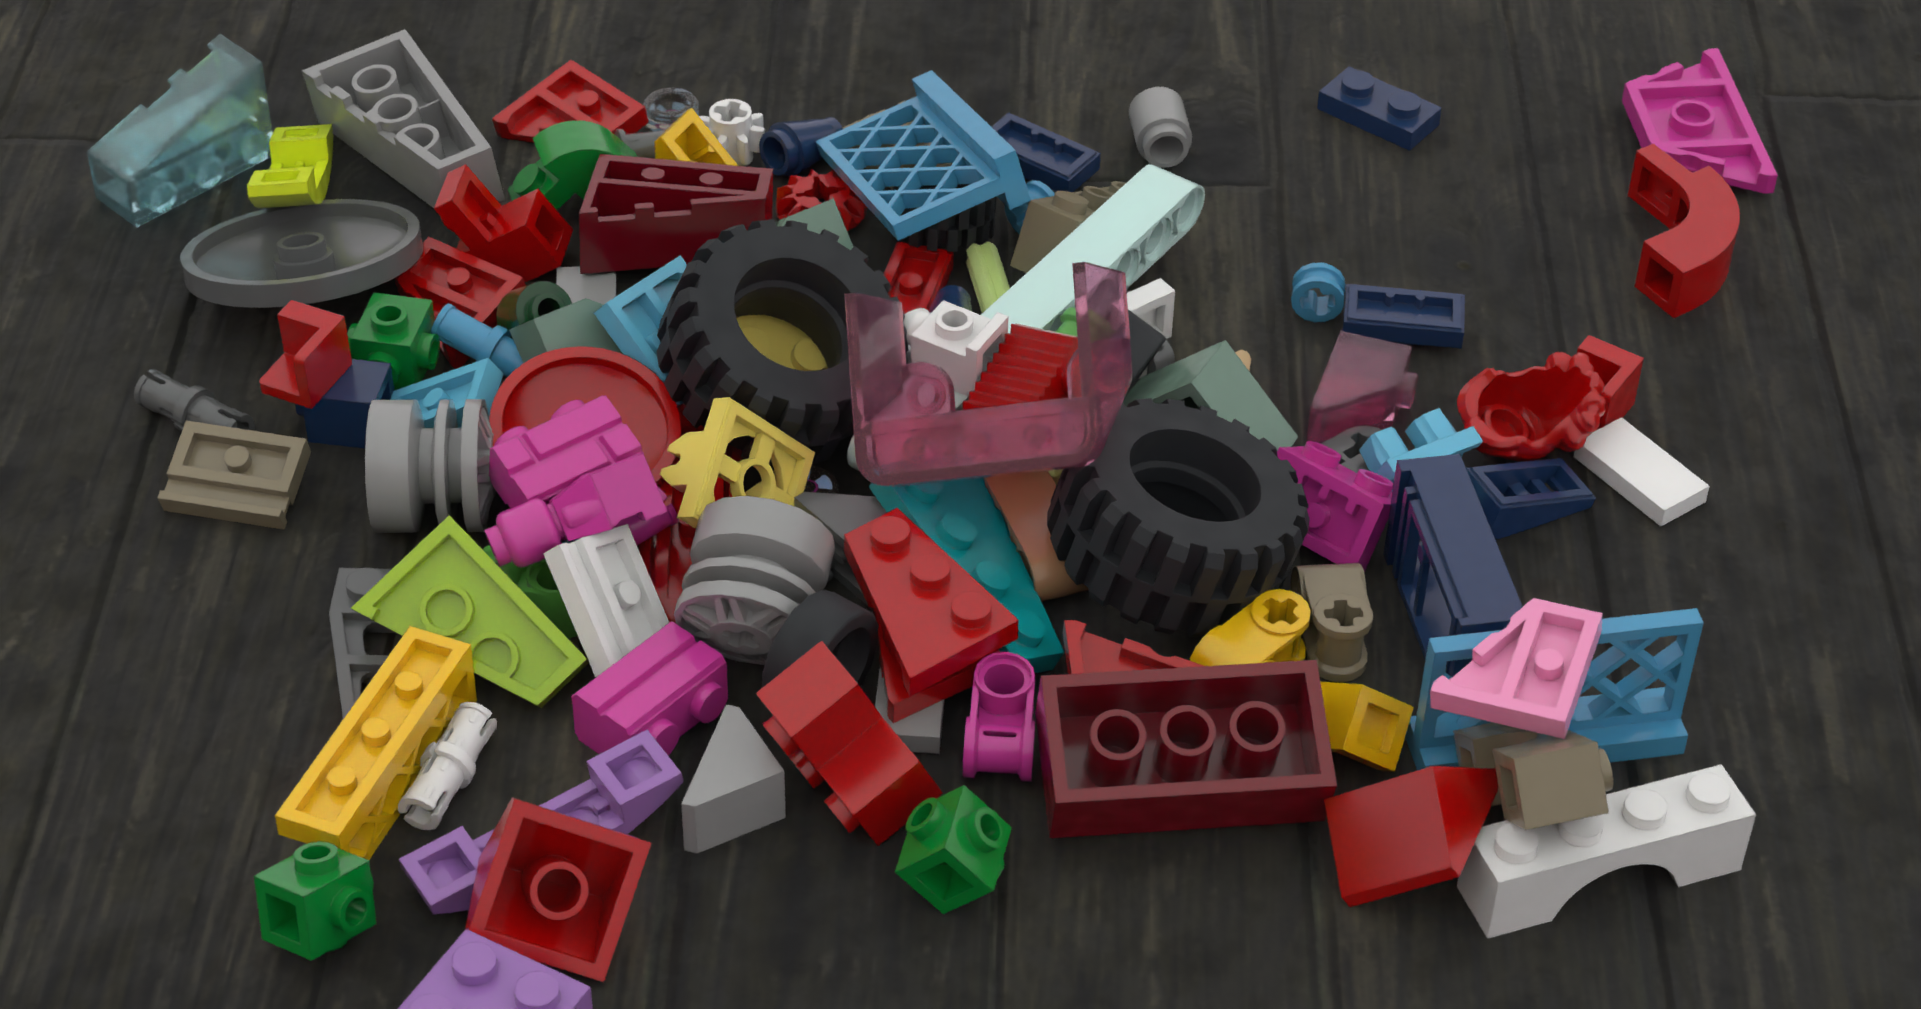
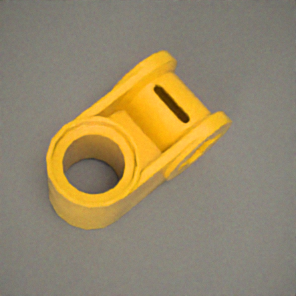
(1259, 633)

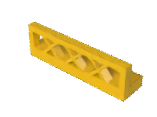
(377, 749)

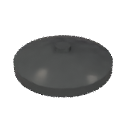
(301, 253)

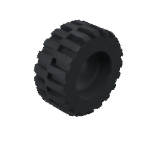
(778, 275)
(1179, 518)

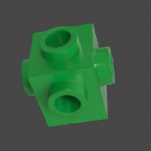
(397, 333)
(953, 849)
(315, 900)

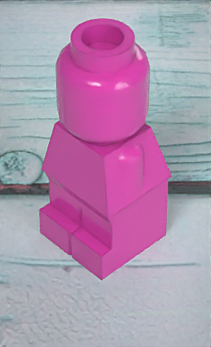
(582, 509)

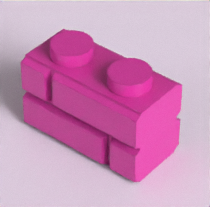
(558, 452)
(657, 688)

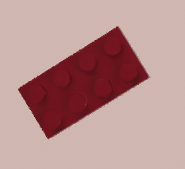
(1184, 748)

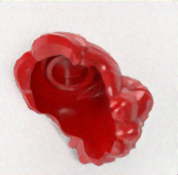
(1535, 408)

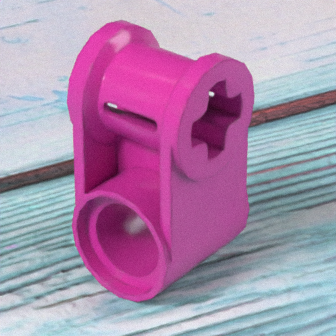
(1001, 718)

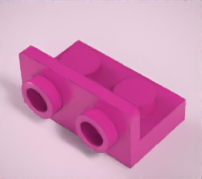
(1344, 506)

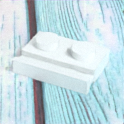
(607, 594)

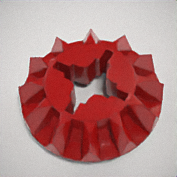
(805, 191)

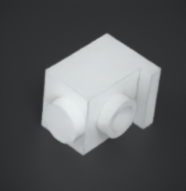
(956, 342)

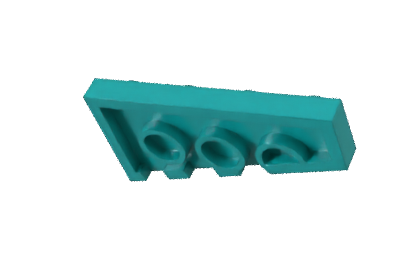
(974, 534)

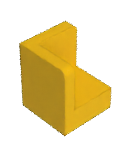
(1365, 724)

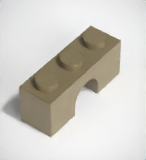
(1539, 775)

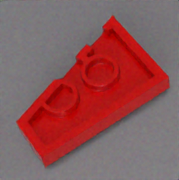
(925, 601)

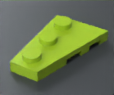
(464, 595)

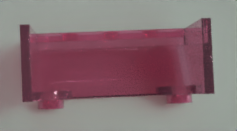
(908, 412)

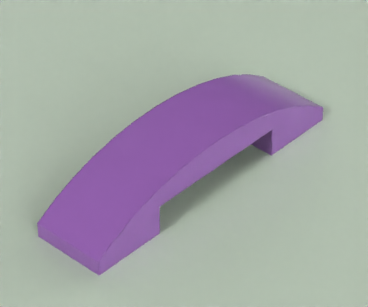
(621, 793)

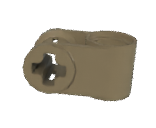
(1337, 617)

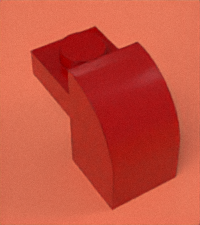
(517, 236)

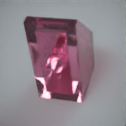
(1362, 386)

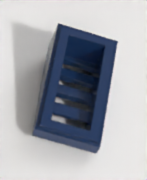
(1518, 498)

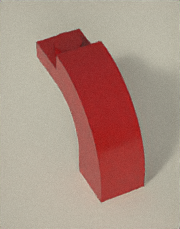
(1703, 216)

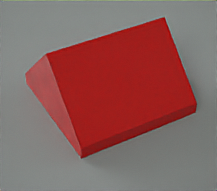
(1408, 830)
(556, 888)

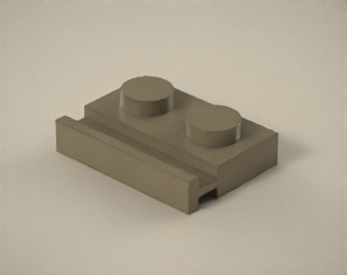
(234, 474)

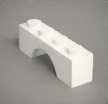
(1684, 823)

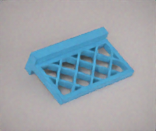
(956, 137)
(1622, 719)

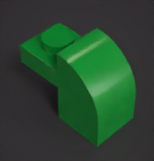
(566, 160)

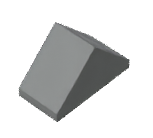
(734, 786)

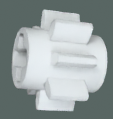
(736, 128)

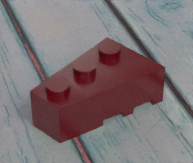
(657, 209)

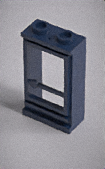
(1456, 572)

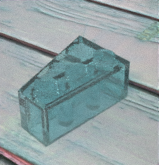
(187, 140)

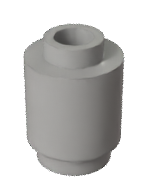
(1160, 126)

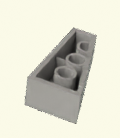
(400, 116)

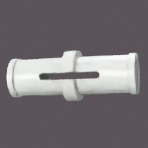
(447, 766)

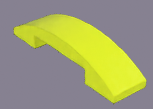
(298, 168)

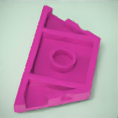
(1700, 121)

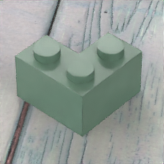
(1221, 383)

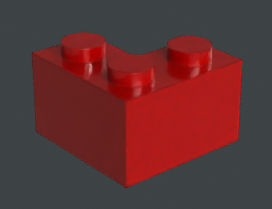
(842, 739)

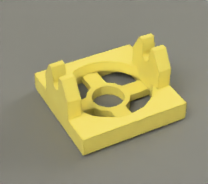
(705, 460)

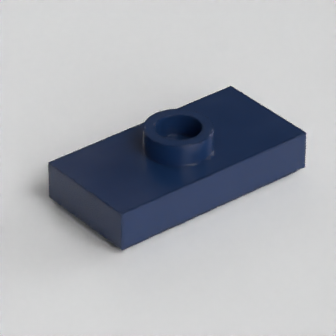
(1048, 156)
(1405, 315)

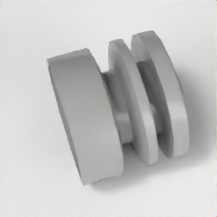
(427, 465)
(750, 572)

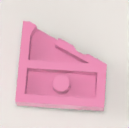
(1527, 671)

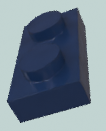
(1379, 108)

